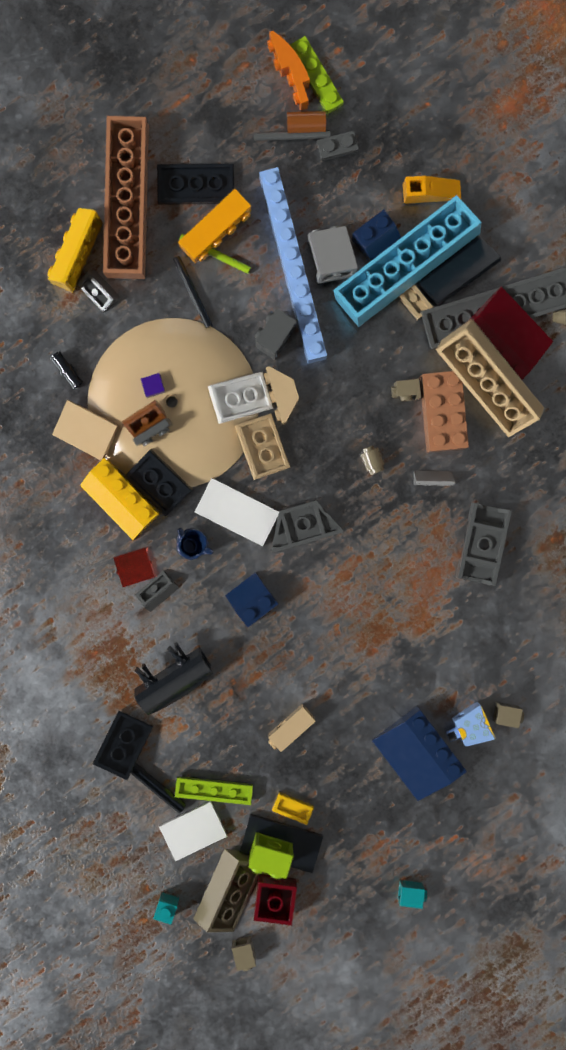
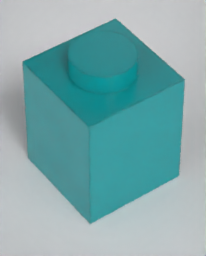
(411, 894)
(166, 908)

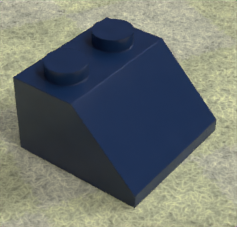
(376, 235)
(251, 599)

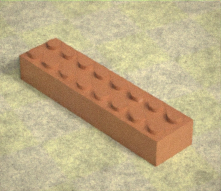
(126, 197)

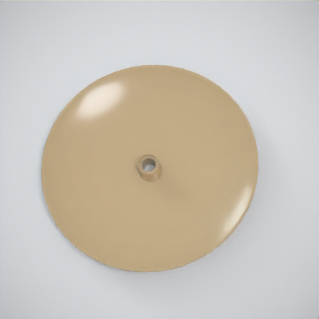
(188, 363)

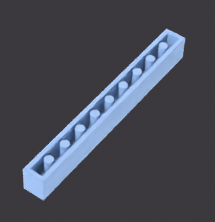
(292, 265)

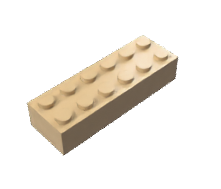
(490, 378)

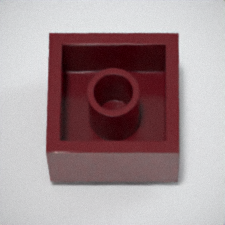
(275, 900)

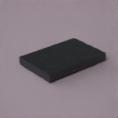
(158, 482)
(122, 745)

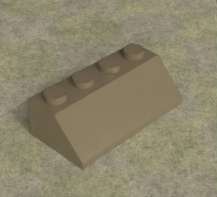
(226, 893)

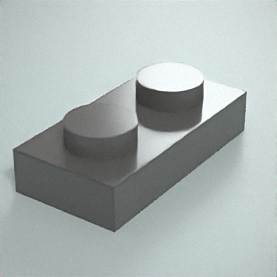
(337, 145)
(146, 437)

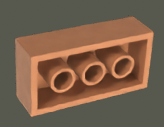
(443, 412)

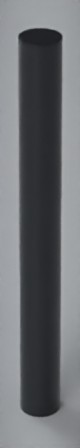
(192, 291)

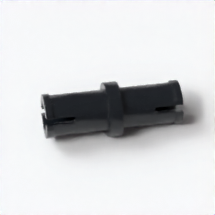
(66, 370)

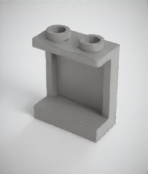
(332, 254)

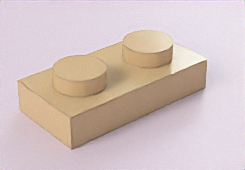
(415, 301)

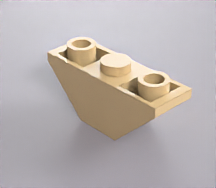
(283, 393)

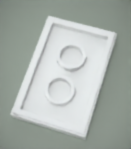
(240, 397)
(193, 830)

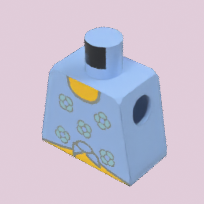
(471, 726)

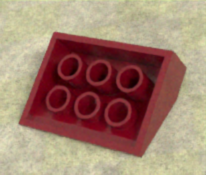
(512, 332)

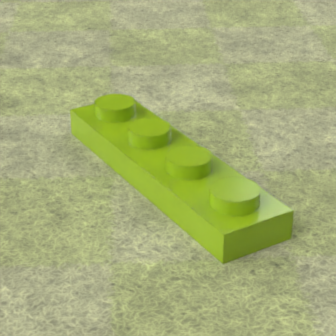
(319, 79)
(213, 790)

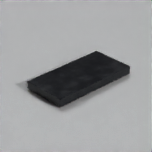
(194, 183)
(459, 270)
(305, 843)

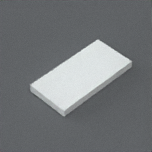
(237, 512)

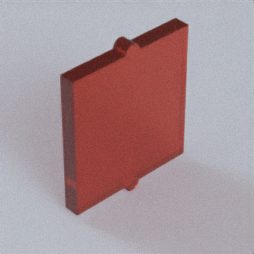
(133, 567)

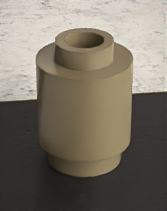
(373, 460)

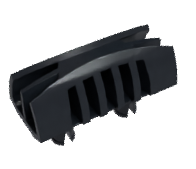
(173, 682)

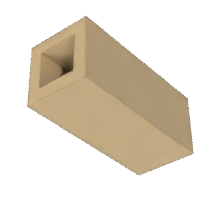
(291, 728)

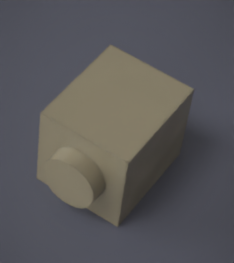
(508, 715)
(244, 953)

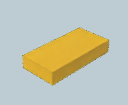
(293, 808)

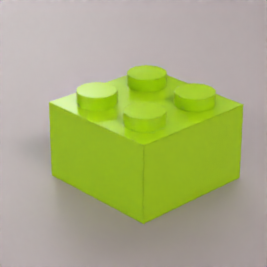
(270, 856)

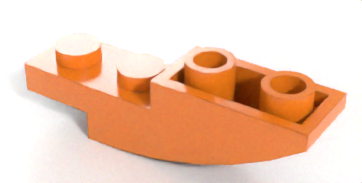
(290, 65)

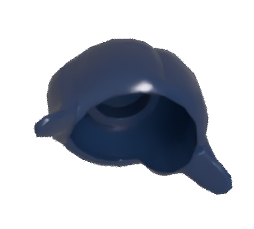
(192, 544)

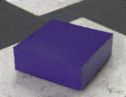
(153, 385)

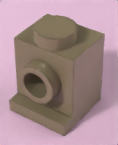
(406, 390)

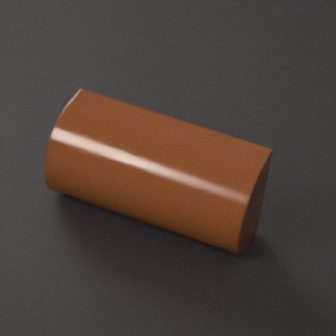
(306, 121)
(144, 418)

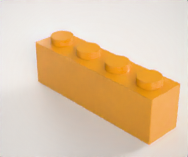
(215, 226)

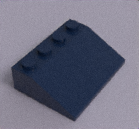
(419, 754)

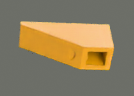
(430, 189)

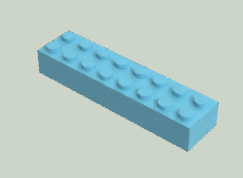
(407, 261)

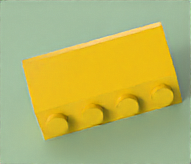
(75, 249)
(119, 498)

